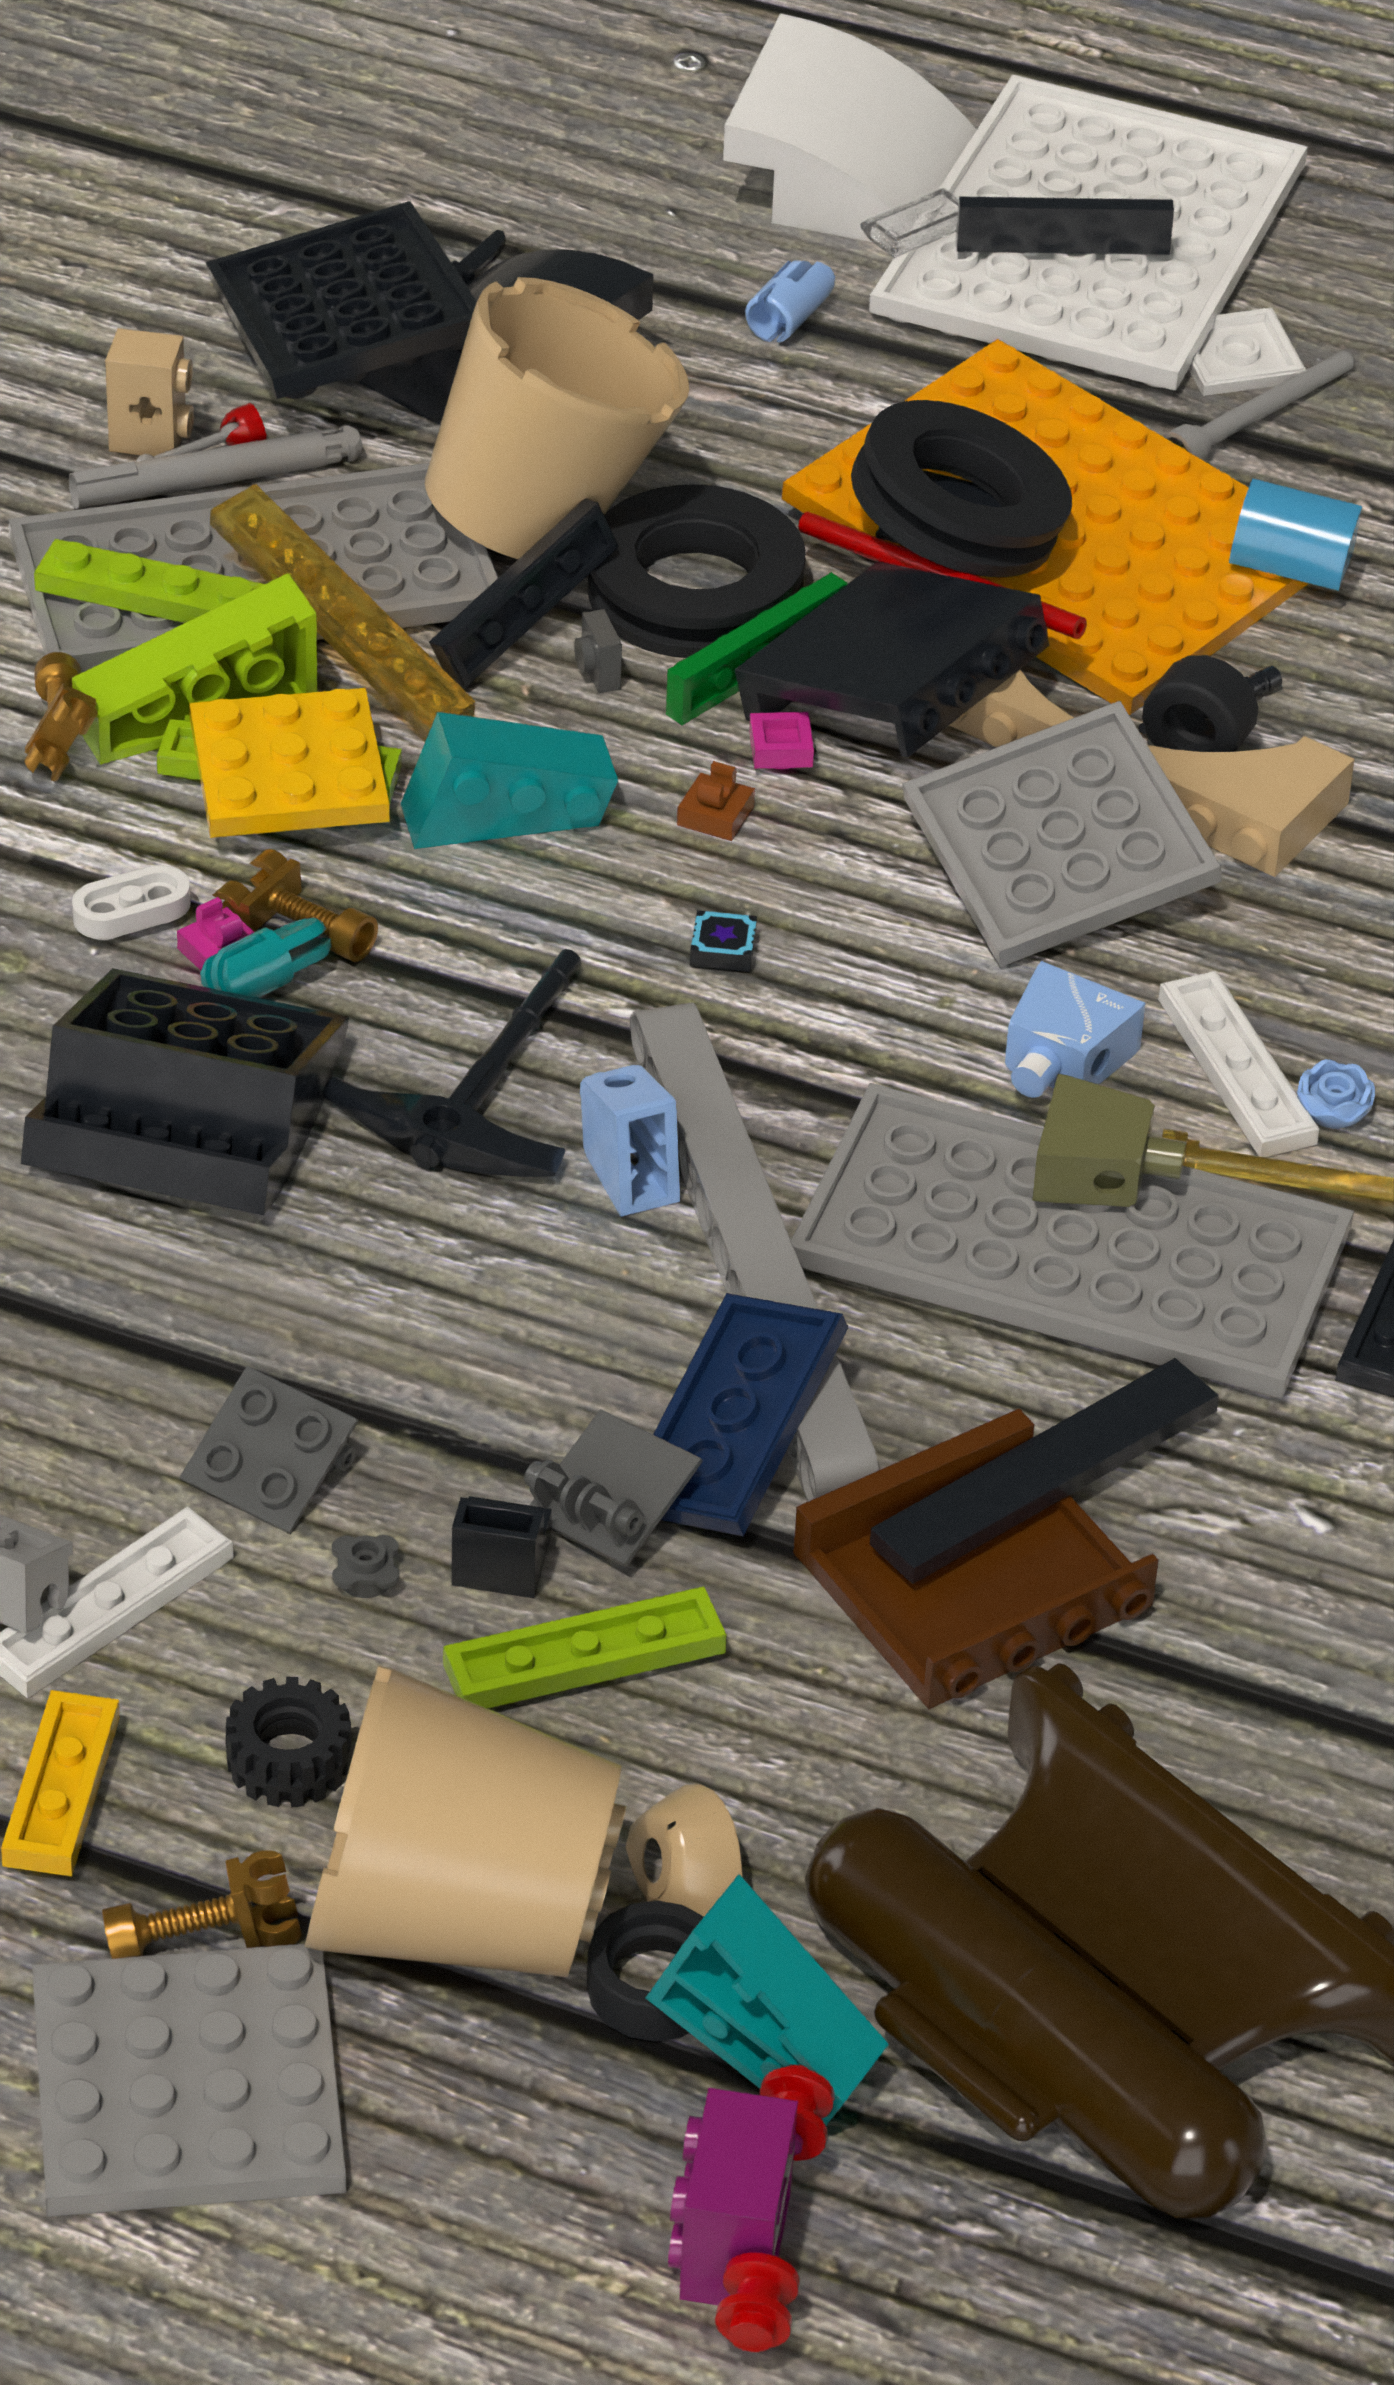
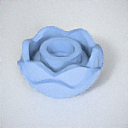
(1336, 1094)

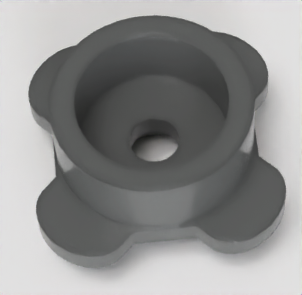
(365, 1564)

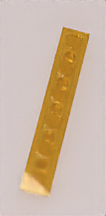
(343, 610)

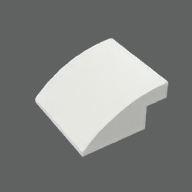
(841, 129)

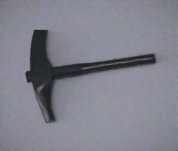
(451, 1129)

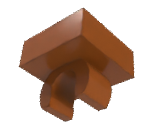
(716, 803)

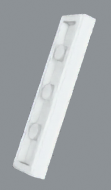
(1238, 1064)
(113, 1600)

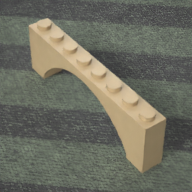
(1244, 803)

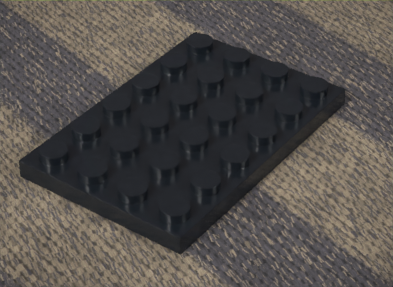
(344, 300)

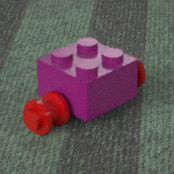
(737, 2201)

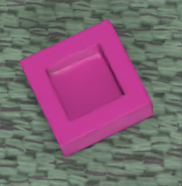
(781, 740)

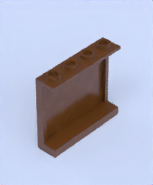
(991, 1608)

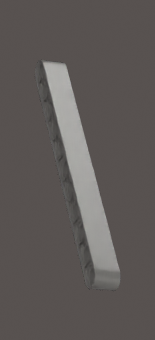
(746, 1227)

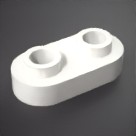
(131, 902)

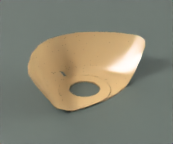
(696, 1853)

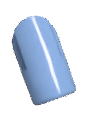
(789, 299)

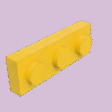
(60, 1783)

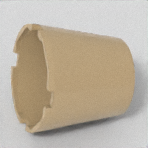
(547, 411)
(465, 1838)

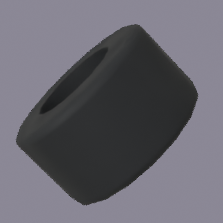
(1212, 688)

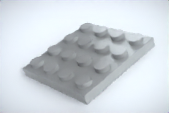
(1061, 833)
(186, 2080)

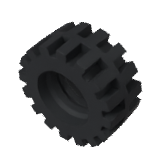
(290, 1772)

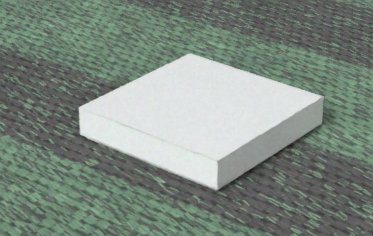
(1245, 354)

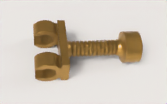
(66, 716)
(277, 891)
(131, 1932)

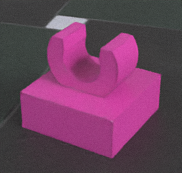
(210, 932)

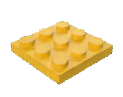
(288, 762)

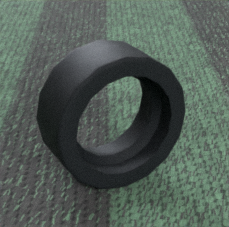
(622, 1933)

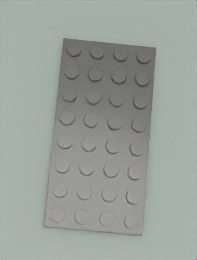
(366, 521)
(1192, 1272)

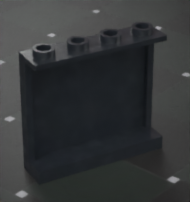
(899, 651)

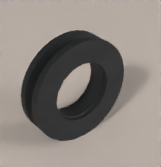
(686, 521)
(946, 527)

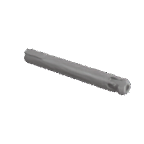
(212, 467)

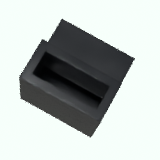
(499, 1546)

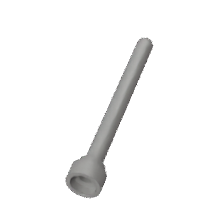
(1200, 439)

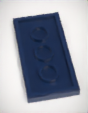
(745, 1404)

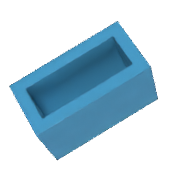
(1295, 534)

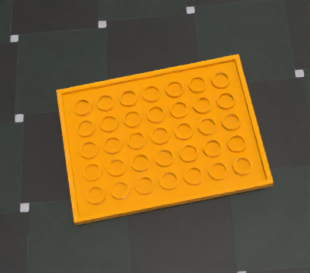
(1142, 535)

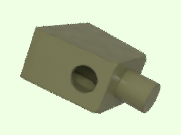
(1100, 1146)

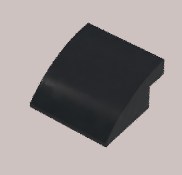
(427, 384)
(183, 1090)

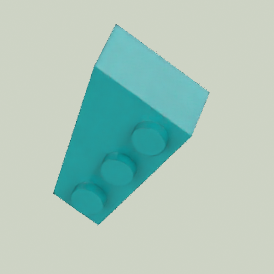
(504, 781)
(764, 1999)

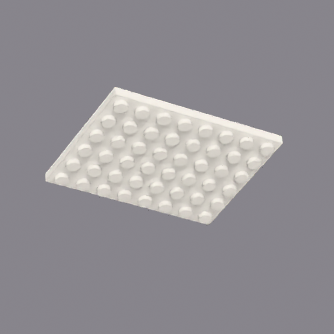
(1099, 310)

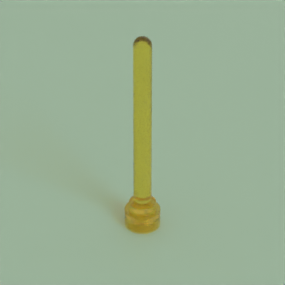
(1284, 1172)

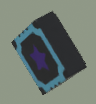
(723, 941)

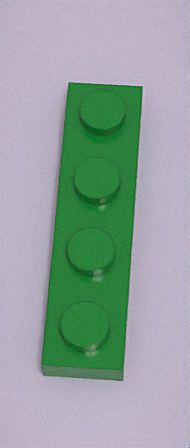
(710, 675)

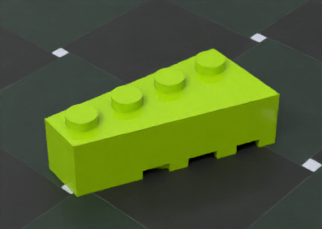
(236, 651)

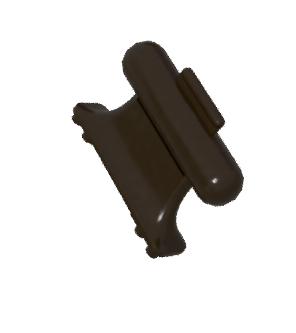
(1103, 1954)

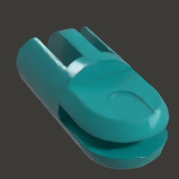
(266, 958)

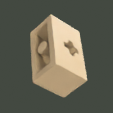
(147, 392)

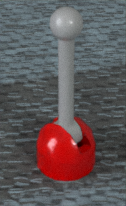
(237, 427)

